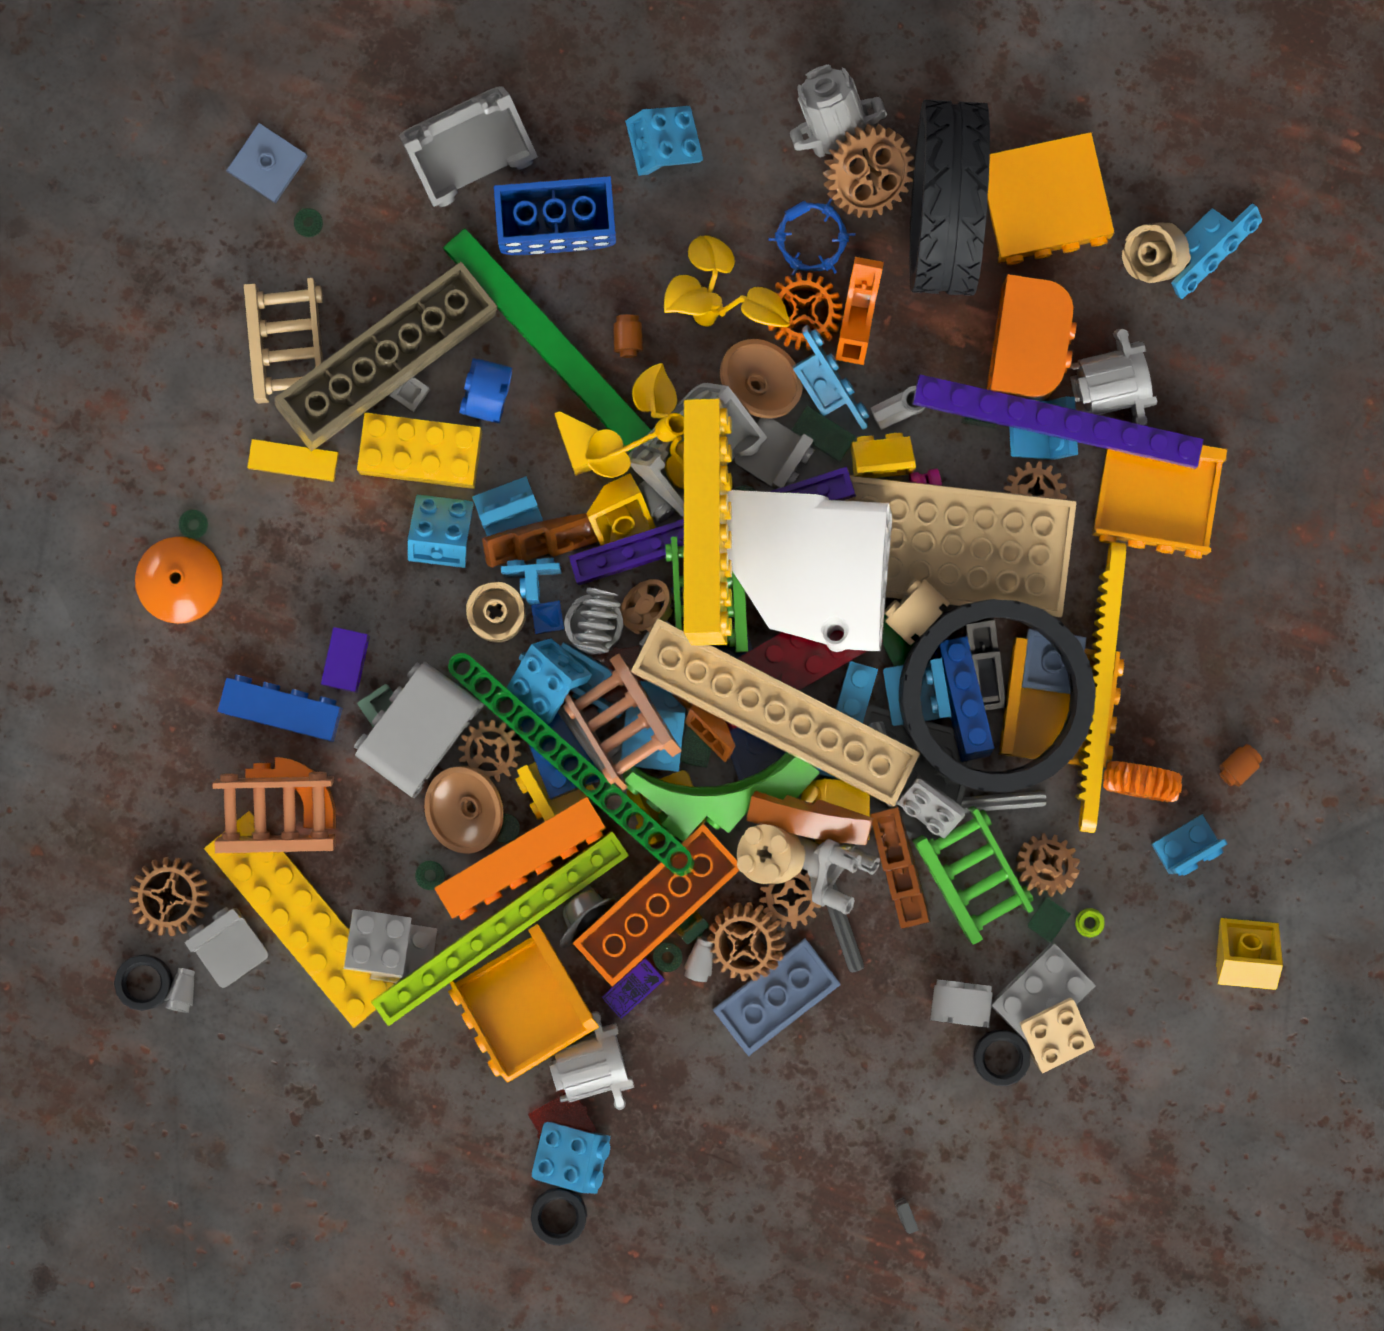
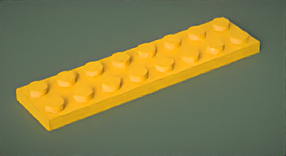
(301, 923)

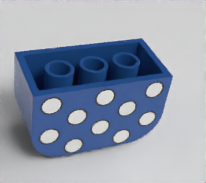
(555, 216)

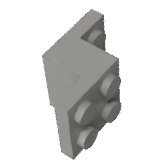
(387, 945)

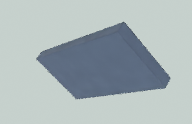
(775, 1001)

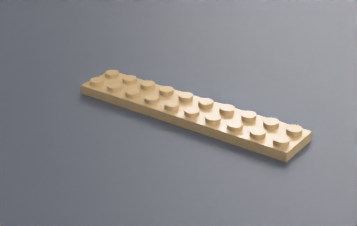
(775, 712)

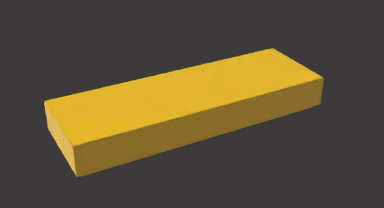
(292, 460)

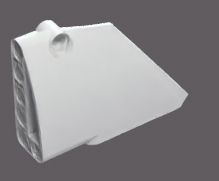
(813, 564)

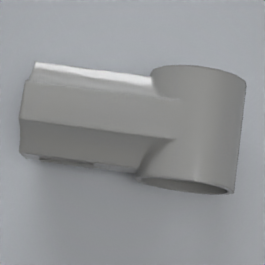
(894, 409)

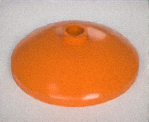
(193, 594)

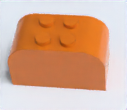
(1031, 338)

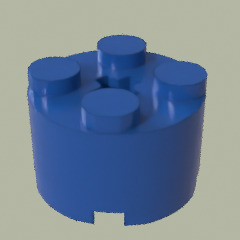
(486, 390)

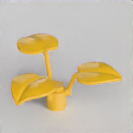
(688, 297)
(651, 393)

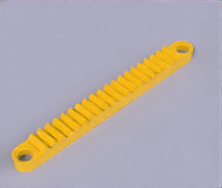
(1103, 679)

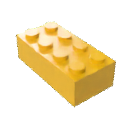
(419, 450)

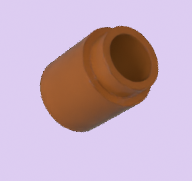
(628, 336)
(1240, 765)

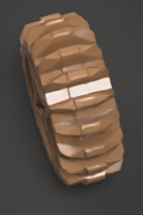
(165, 909)
(736, 933)

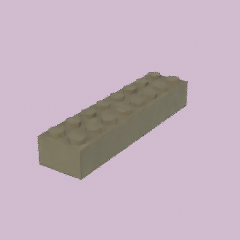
(385, 356)

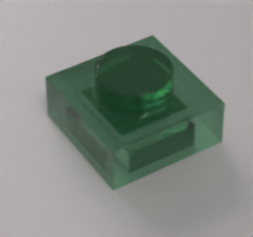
(692, 927)

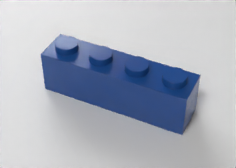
(965, 700)
(280, 709)

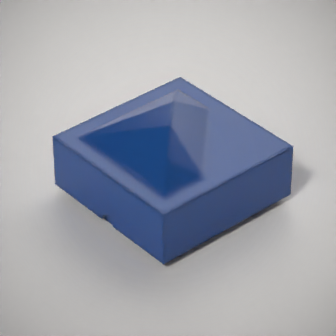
(547, 617)

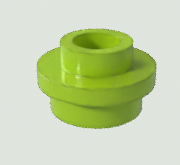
(1098, 919)

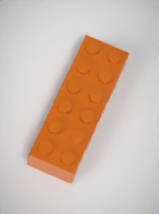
(520, 858)
(656, 907)

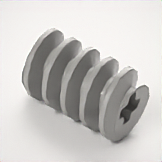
(597, 620)

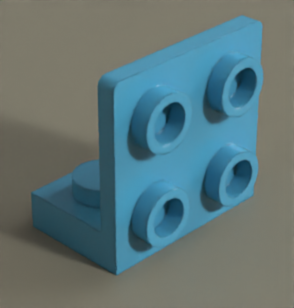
(663, 138)
(1041, 446)
(439, 531)
(546, 678)
(933, 692)
(1188, 845)

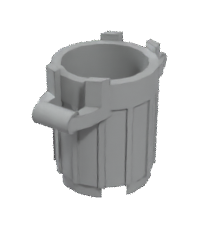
(831, 109)
(1115, 380)
(592, 1066)

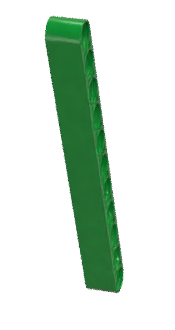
(547, 339)
(558, 756)

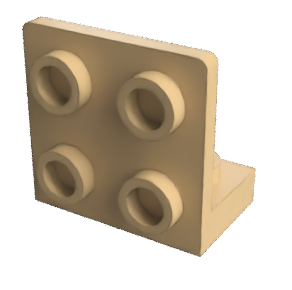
(1056, 1035)

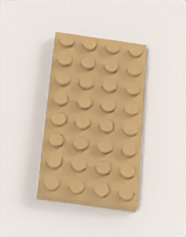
(975, 542)

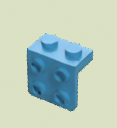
(571, 1158)

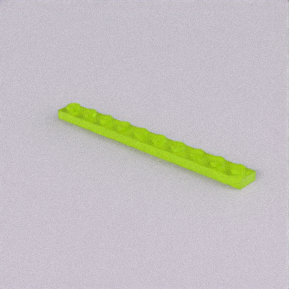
(499, 928)

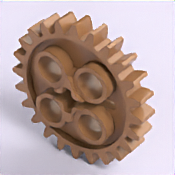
(846, 179)

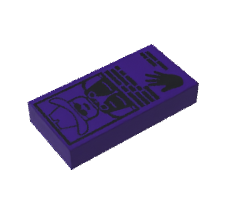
(633, 988)

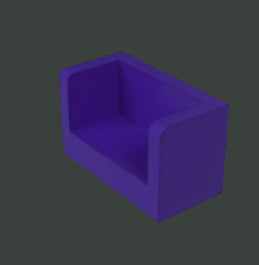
(345, 660)

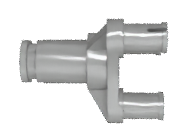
(825, 865)

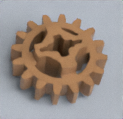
(1036, 478)
(501, 742)
(1047, 865)
(792, 911)

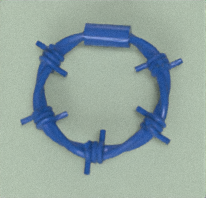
(798, 210)

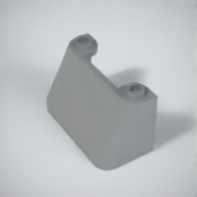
(467, 144)
(650, 457)

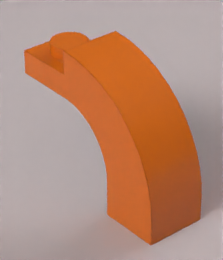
(859, 310)
(290, 768)

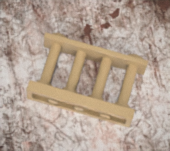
(258, 328)

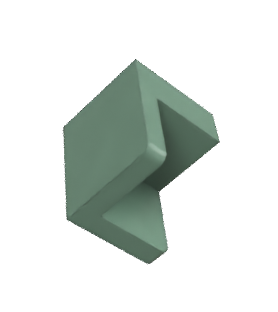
(375, 702)

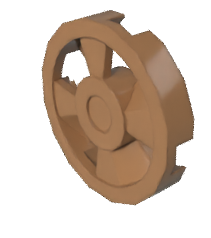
(647, 606)

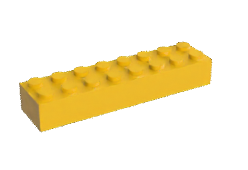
(706, 522)

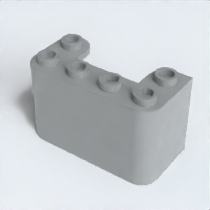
(417, 728)

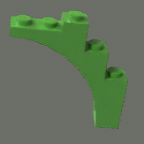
(724, 804)

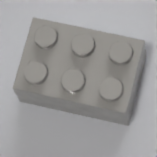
(1039, 986)

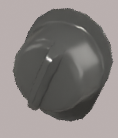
(582, 911)

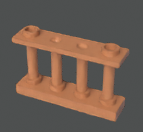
(646, 719)
(289, 839)

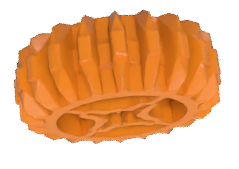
(814, 300)
(1142, 781)

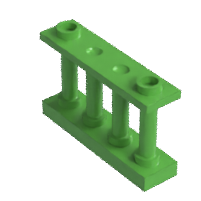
(738, 607)
(945, 874)

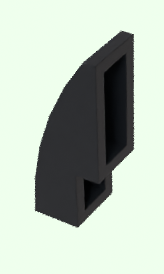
(987, 661)

